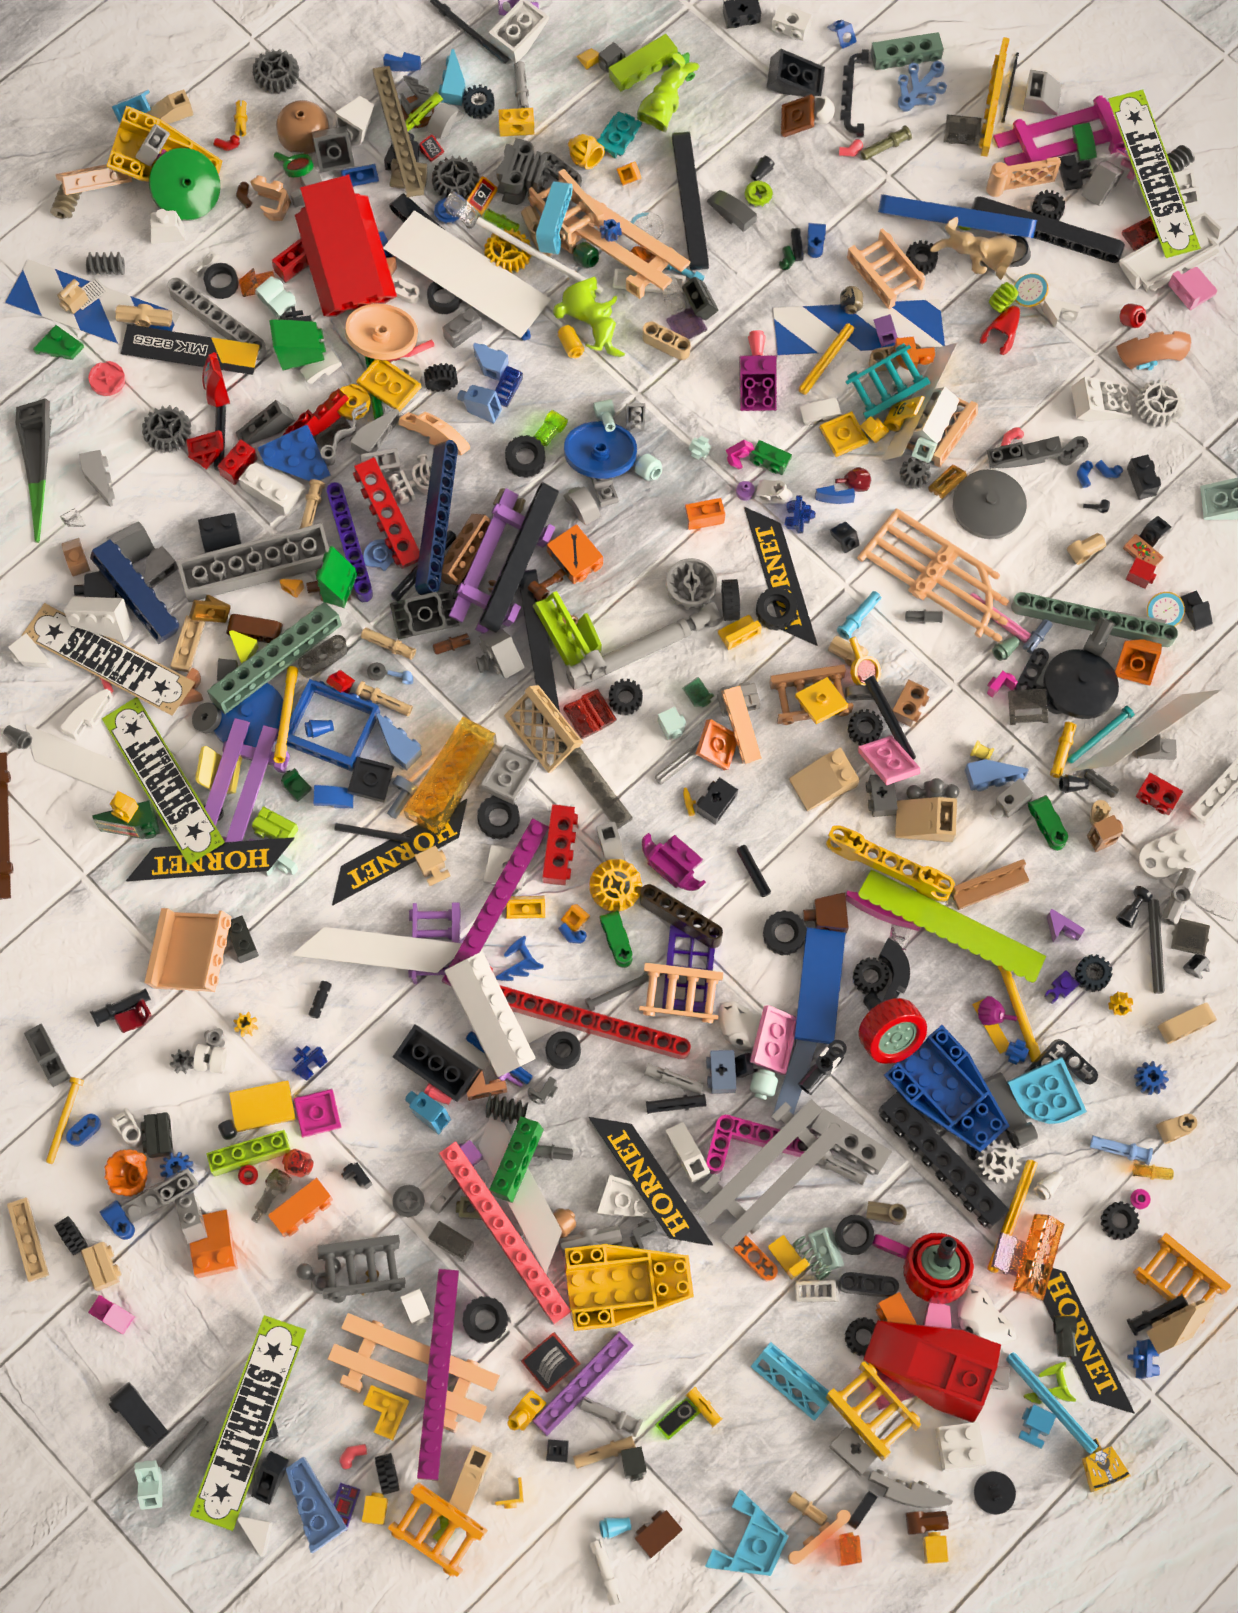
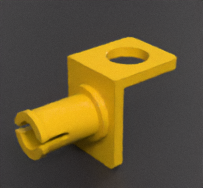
(525, 1411)

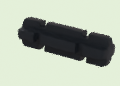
(797, 244)
(320, 999)

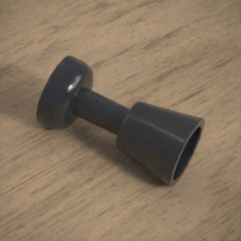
(1130, 912)

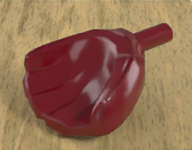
(857, 478)

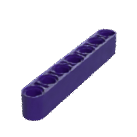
(349, 533)

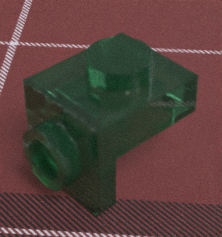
(698, 693)

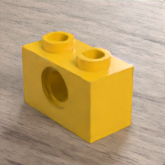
(516, 122)

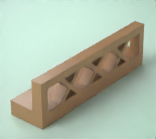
(990, 884)

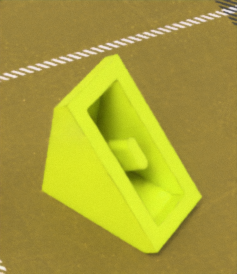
(244, 645)

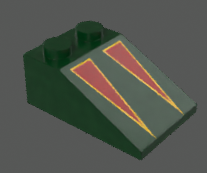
(142, 824)

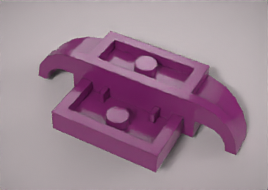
(673, 862)

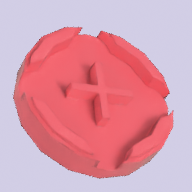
(106, 378)

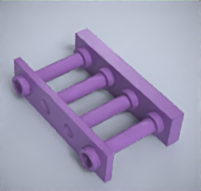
(452, 933)

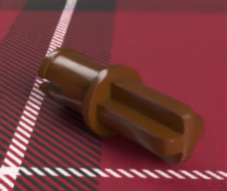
(451, 644)

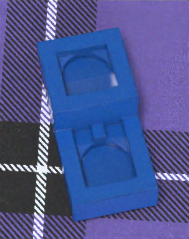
(405, 64)
(829, 495)
(332, 796)

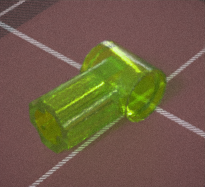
(553, 424)

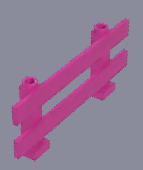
(1025, 133)

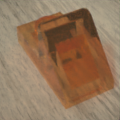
(252, 281)

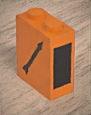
(575, 554)

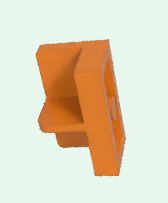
(705, 513)

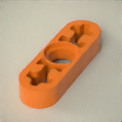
(760, 1272)

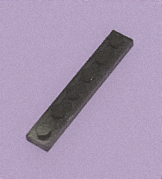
(596, 786)

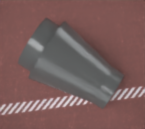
(18, 737)

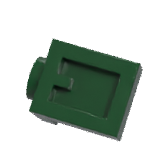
(295, 784)

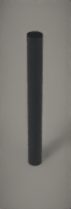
(373, 833)

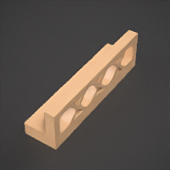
(90, 179)
(741, 724)

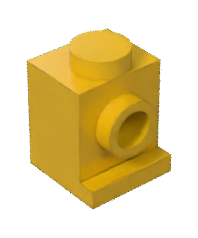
(874, 428)
(123, 806)

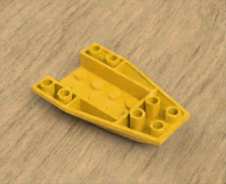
(130, 137)
(622, 1283)

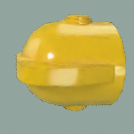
(585, 151)

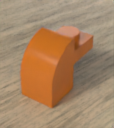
(918, 356)

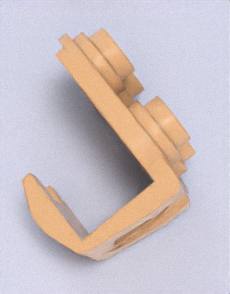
(275, 192)

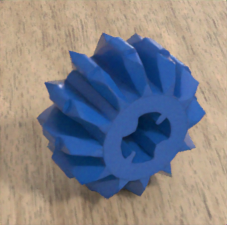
(1145, 1081)
(179, 1160)

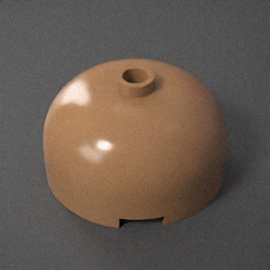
(297, 123)

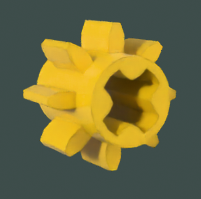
(1120, 1003)
(248, 1028)

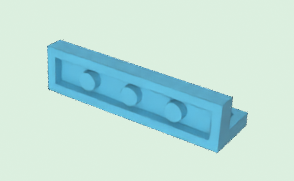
(795, 1378)

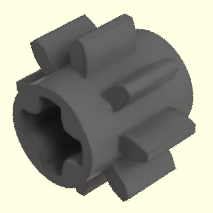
(177, 1060)

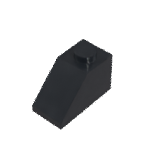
(269, 1477)

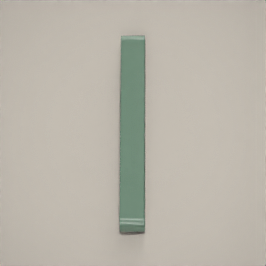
(1086, 613)

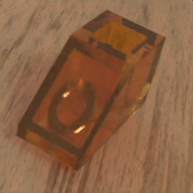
(848, 1549)

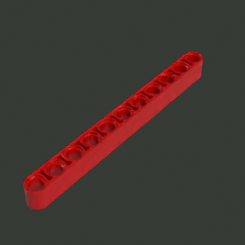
(597, 1020)

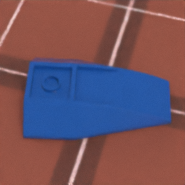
(949, 1090)

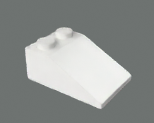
(518, 30)

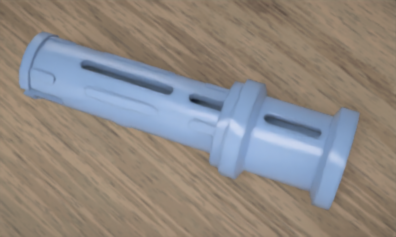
(1130, 1151)

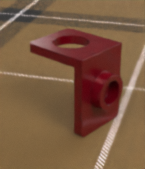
(133, 1018)

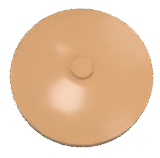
(381, 331)

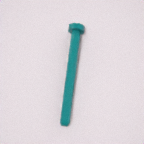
(1126, 713)

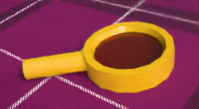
(863, 665)

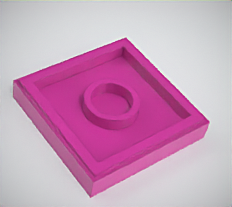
(317, 1113)

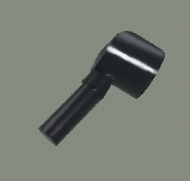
(1102, 508)

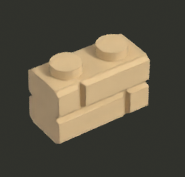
(101, 1266)

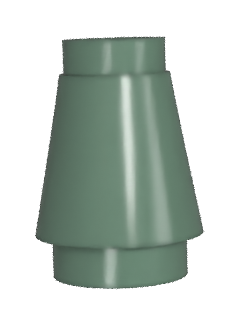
(1005, 648)

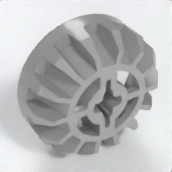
(696, 571)

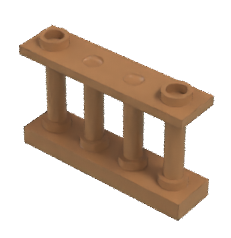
(798, 680)

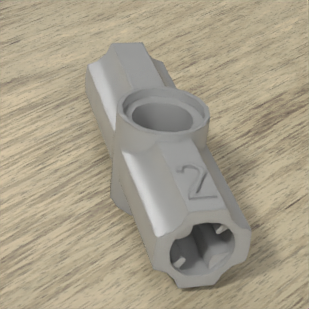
(1175, 906)
(592, 1237)

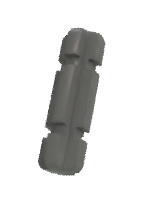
(1101, 783)

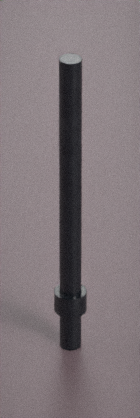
(446, 11)

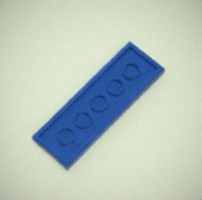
(820, 986)

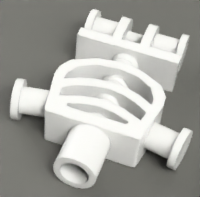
(404, 486)

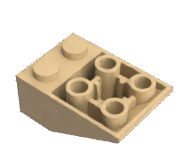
(927, 819)
(1179, 1325)

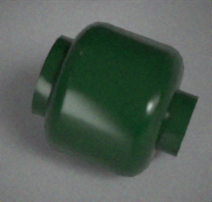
(586, 255)

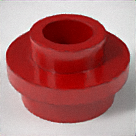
(248, 1181)

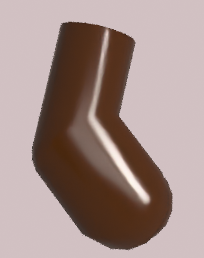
(242, 193)

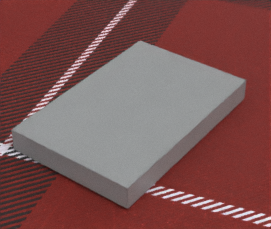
(509, 774)

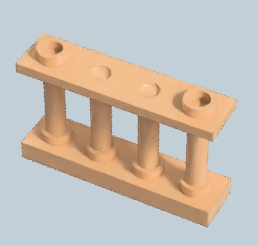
(584, 204)
(877, 282)
(673, 974)

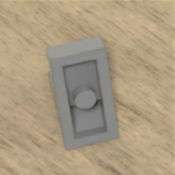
(1158, 749)

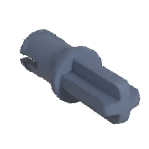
(1037, 635)

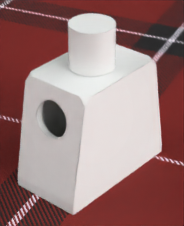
(166, 227)

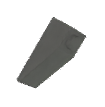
(267, 423)

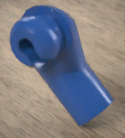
(1082, 473)

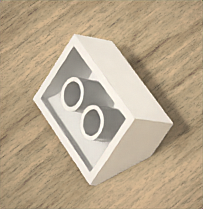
(936, 415)
(272, 487)

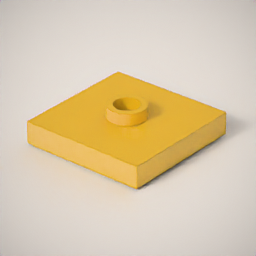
(843, 434)
(821, 700)

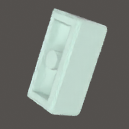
(827, 1248)

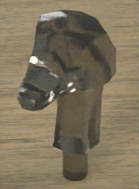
(276, 1184)

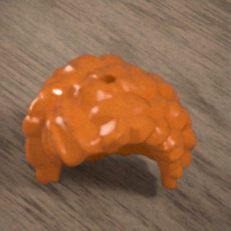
(126, 1172)

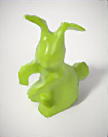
(664, 100)
(580, 304)

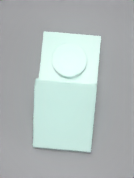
(285, 865)

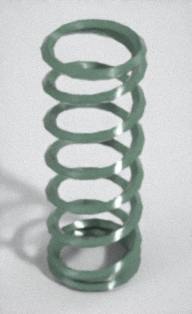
(823, 1274)

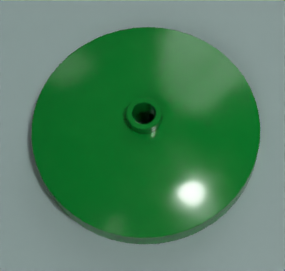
(170, 191)

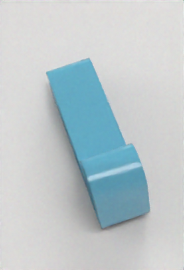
(553, 217)

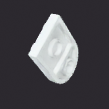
(1169, 855)

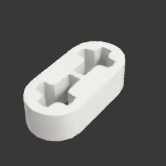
(404, 290)

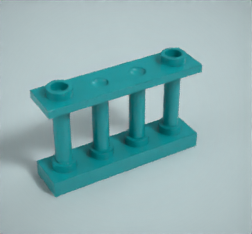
(887, 399)

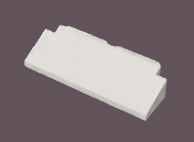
(1153, 270)

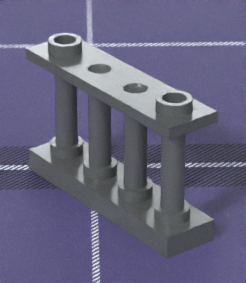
(368, 1248)

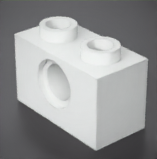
(785, 16)

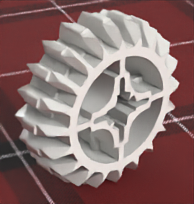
(1167, 396)

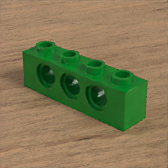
(516, 1159)

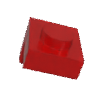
(341, 681)

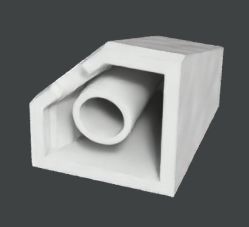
(356, 118)

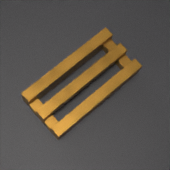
(949, 482)

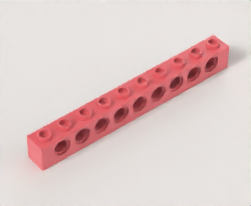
(504, 1233)

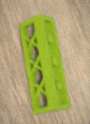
(559, 631)

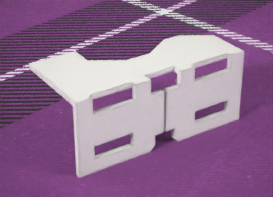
(208, 262)

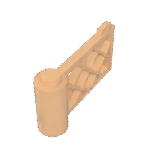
(1002, 176)

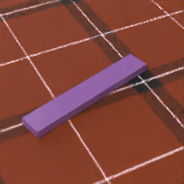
(583, 1383)

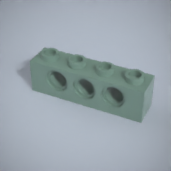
(894, 51)

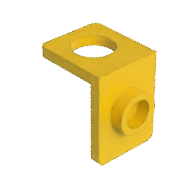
(509, 1504)

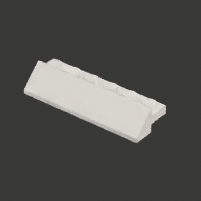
(489, 1014)

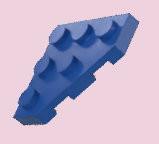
(296, 455)

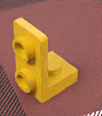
(788, 1257)

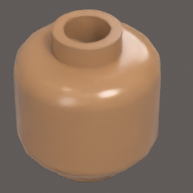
(565, 1220)

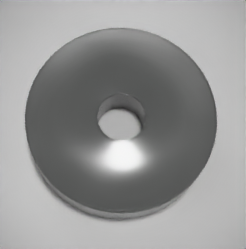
(211, 723)

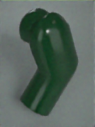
(789, 258)

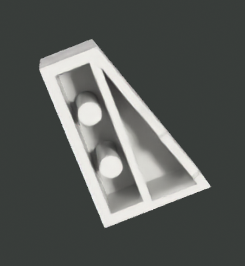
(100, 616)

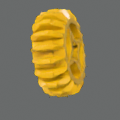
(510, 257)

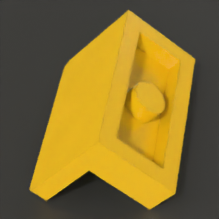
(739, 631)

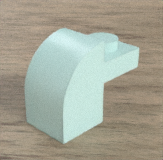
(149, 1484)

